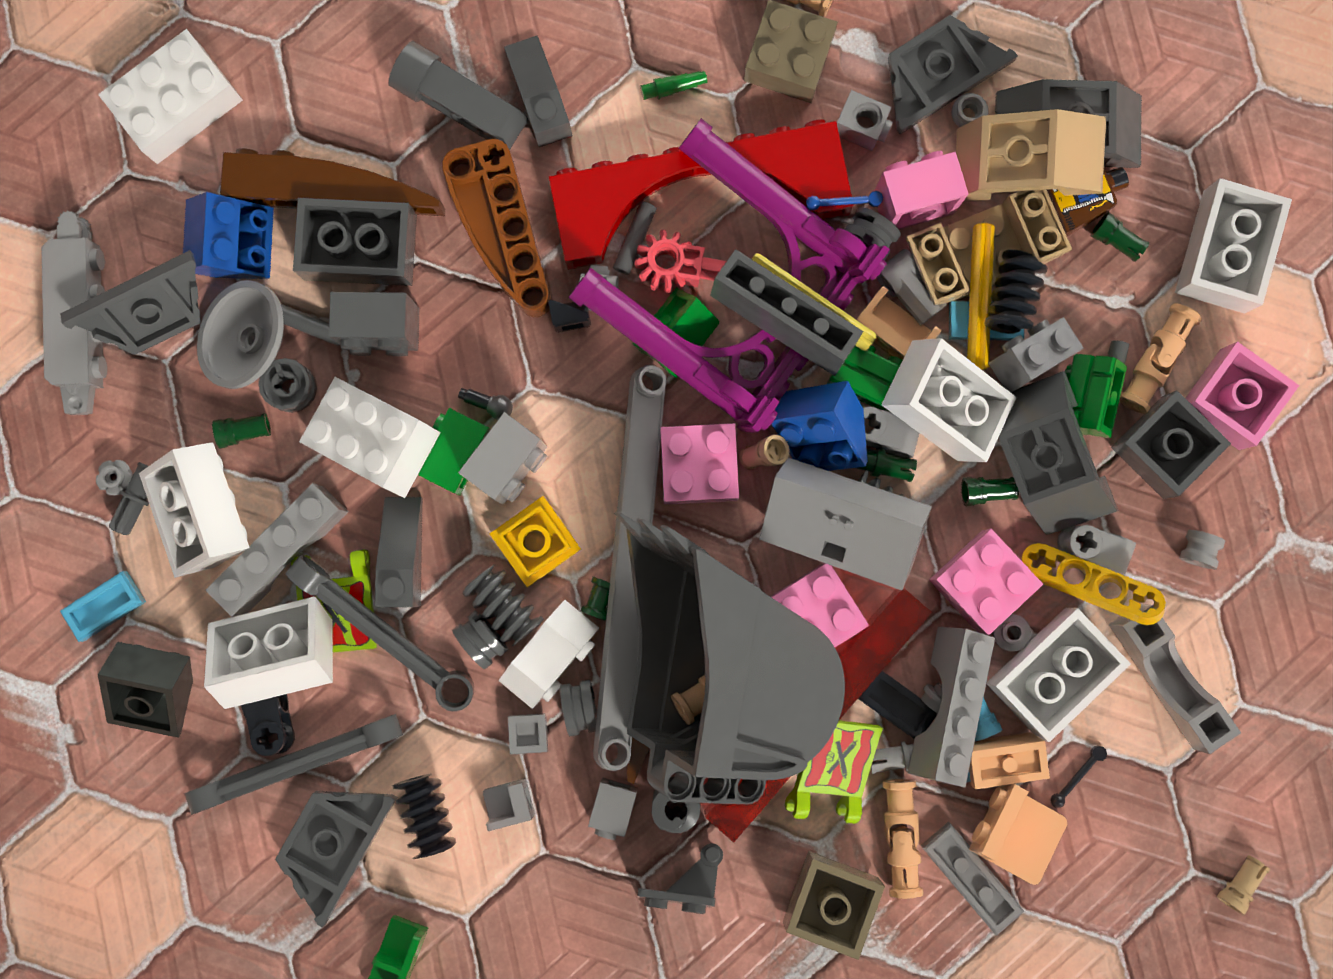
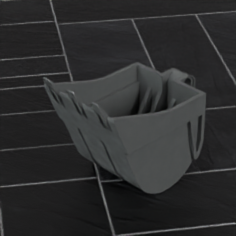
(767, 675)

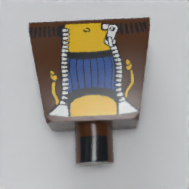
(1080, 210)

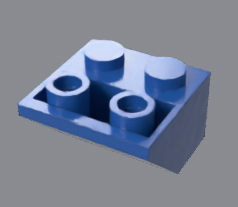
(228, 236)
(823, 426)

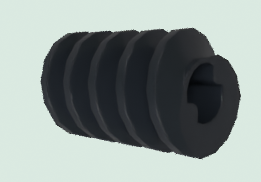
(1014, 292)
(425, 815)

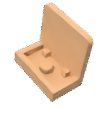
(1018, 833)

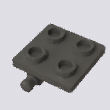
(694, 889)

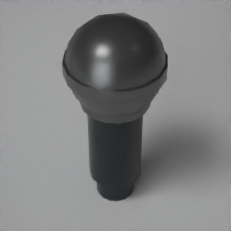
(494, 405)

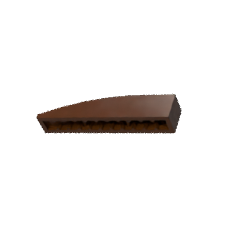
(283, 178)

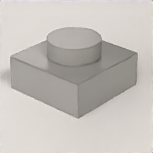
(528, 733)

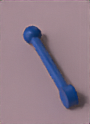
(874, 200)

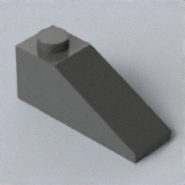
(538, 91)
(399, 553)

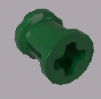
(598, 599)

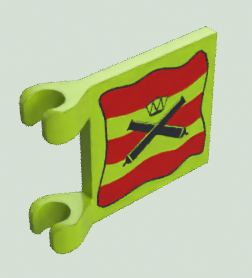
(345, 635)
(838, 770)

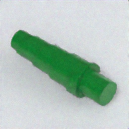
(672, 84)

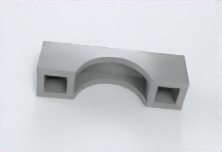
(293, 531)
(1192, 708)
(947, 745)

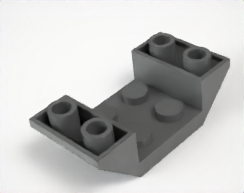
(1102, 98)
(1053, 458)

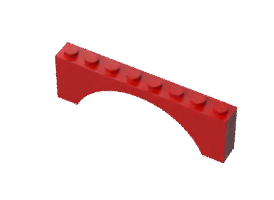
(598, 199)

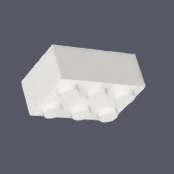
(170, 97)
(1233, 246)
(949, 400)
(370, 437)
(194, 509)
(269, 653)
(1058, 673)

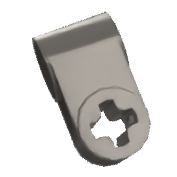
(890, 433)
(1098, 548)

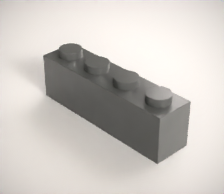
(785, 312)

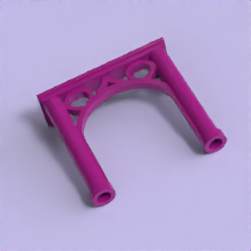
(791, 218)

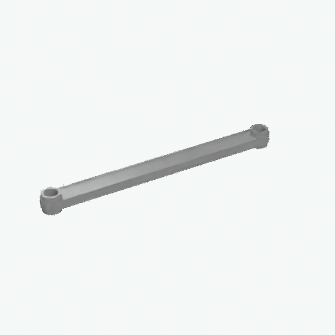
(622, 630)

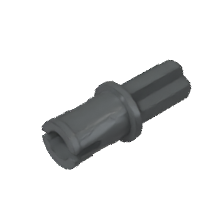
(130, 505)

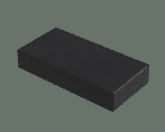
(898, 705)

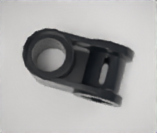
(266, 718)

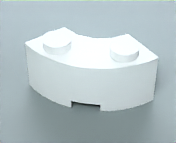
(549, 654)

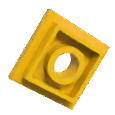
(558, 541)

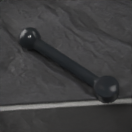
(1097, 753)

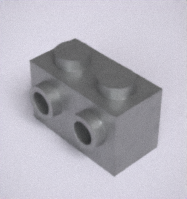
(1036, 354)

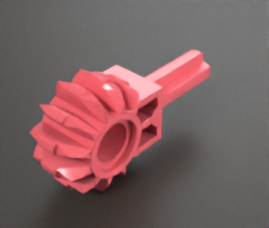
(689, 264)

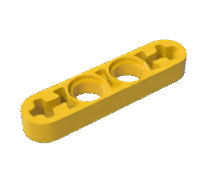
(1094, 578)

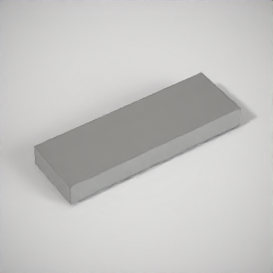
(972, 878)

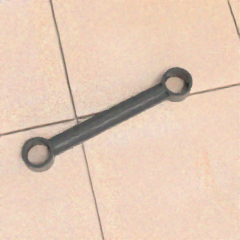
(293, 764)

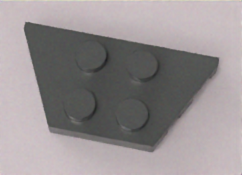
(940, 68)
(143, 308)
(330, 845)

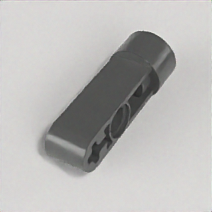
(424, 78)

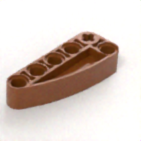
(488, 219)

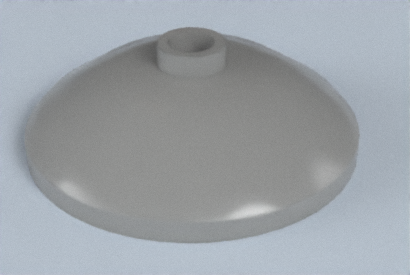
(240, 334)

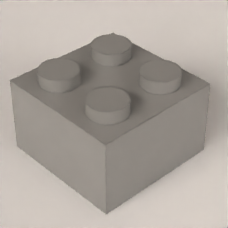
(504, 460)

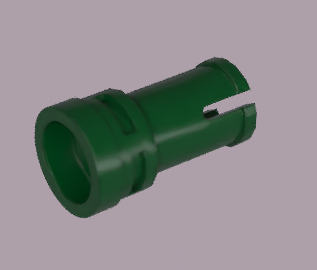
(1111, 231)
(230, 431)
(979, 491)

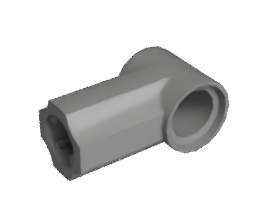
(905, 281)

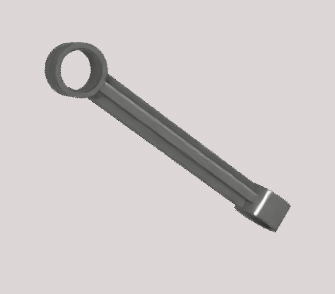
(317, 582)

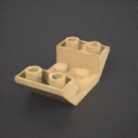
(1032, 153)
(1021, 223)

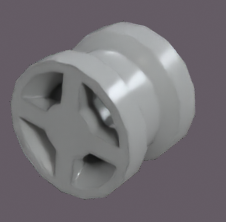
(1202, 549)

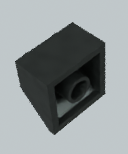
(146, 688)

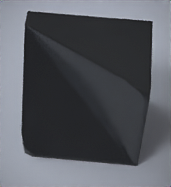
(569, 316)

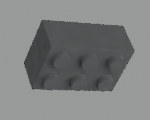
(355, 241)

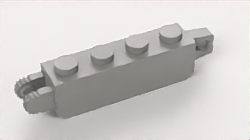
(69, 278)

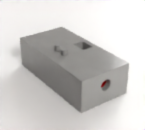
(844, 523)

